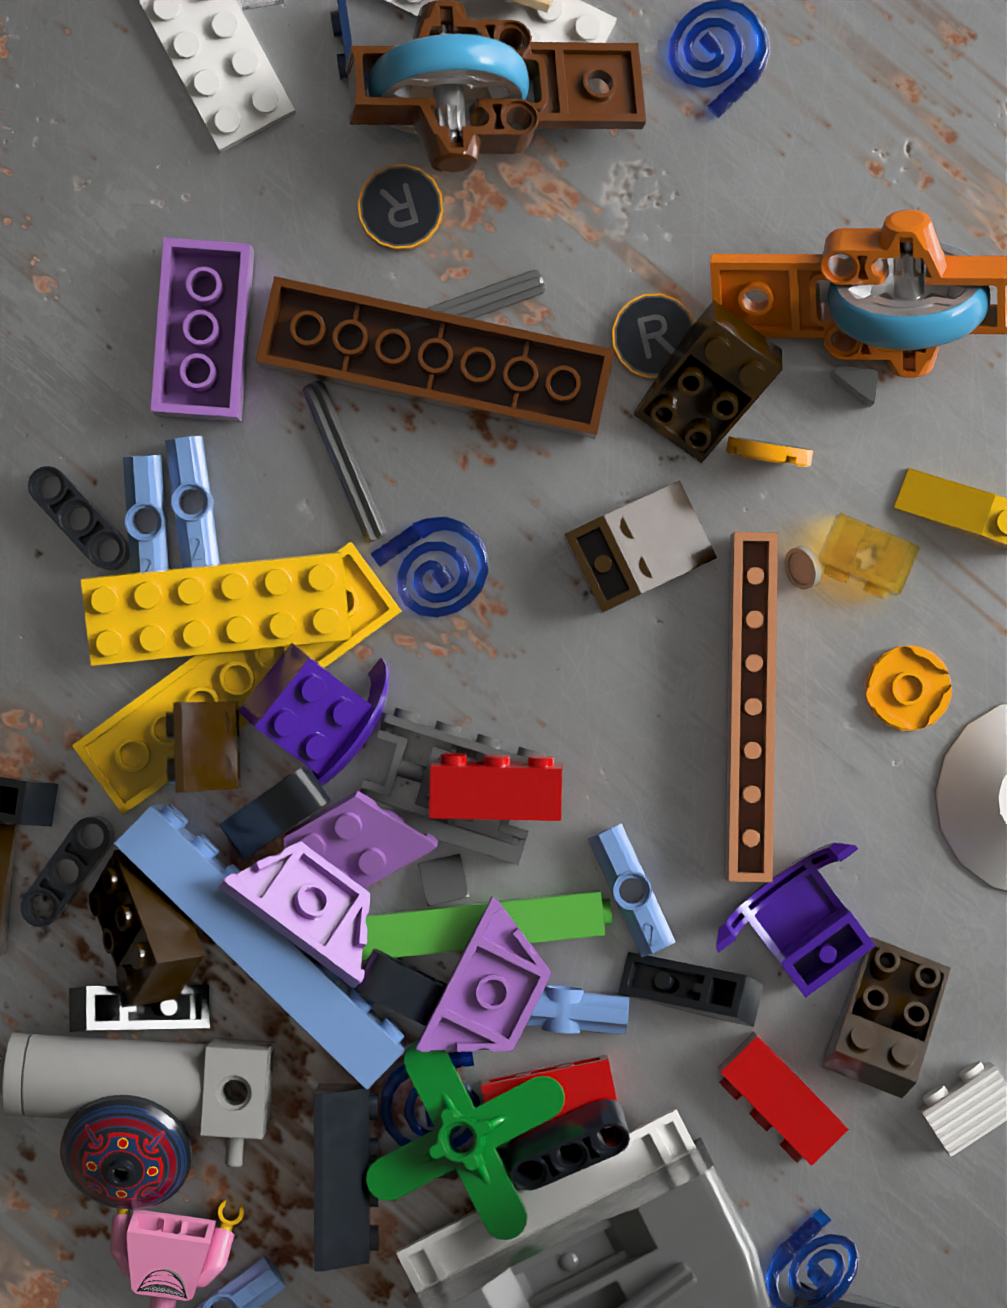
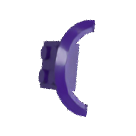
(315, 712)
(802, 921)

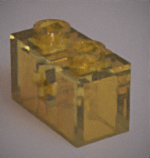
(892, 555)

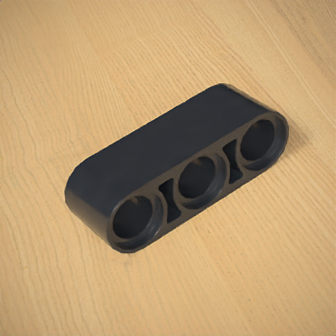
(61, 507)
(274, 812)
(49, 882)
(400, 986)
(587, 1140)

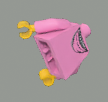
(170, 1252)

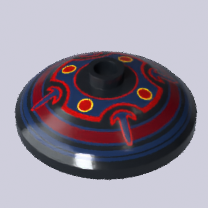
(131, 1136)

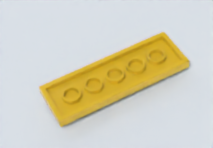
(216, 608)

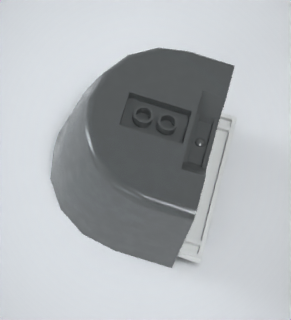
(601, 1237)

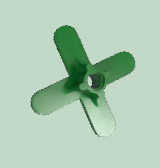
(491, 1126)

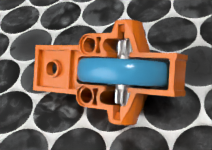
(891, 297)

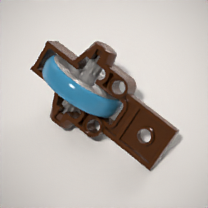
(466, 83)

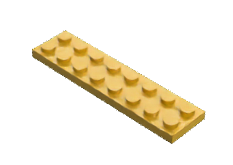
(132, 745)

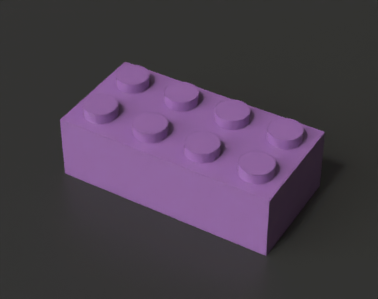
(202, 329)

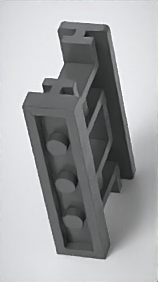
(444, 828)

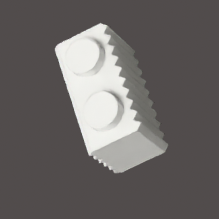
(967, 1108)

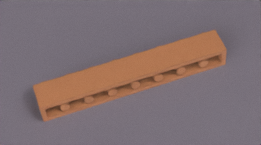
(751, 707)

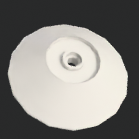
(974, 797)

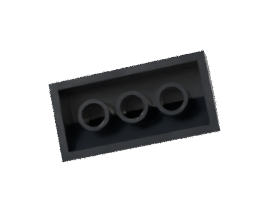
(340, 1172)

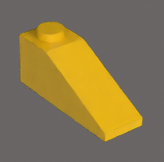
(954, 507)

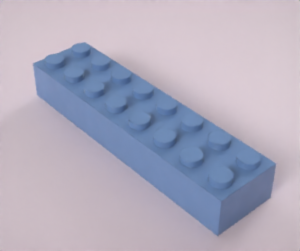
(307, 990)

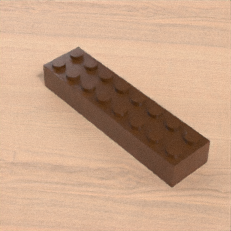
(445, 364)

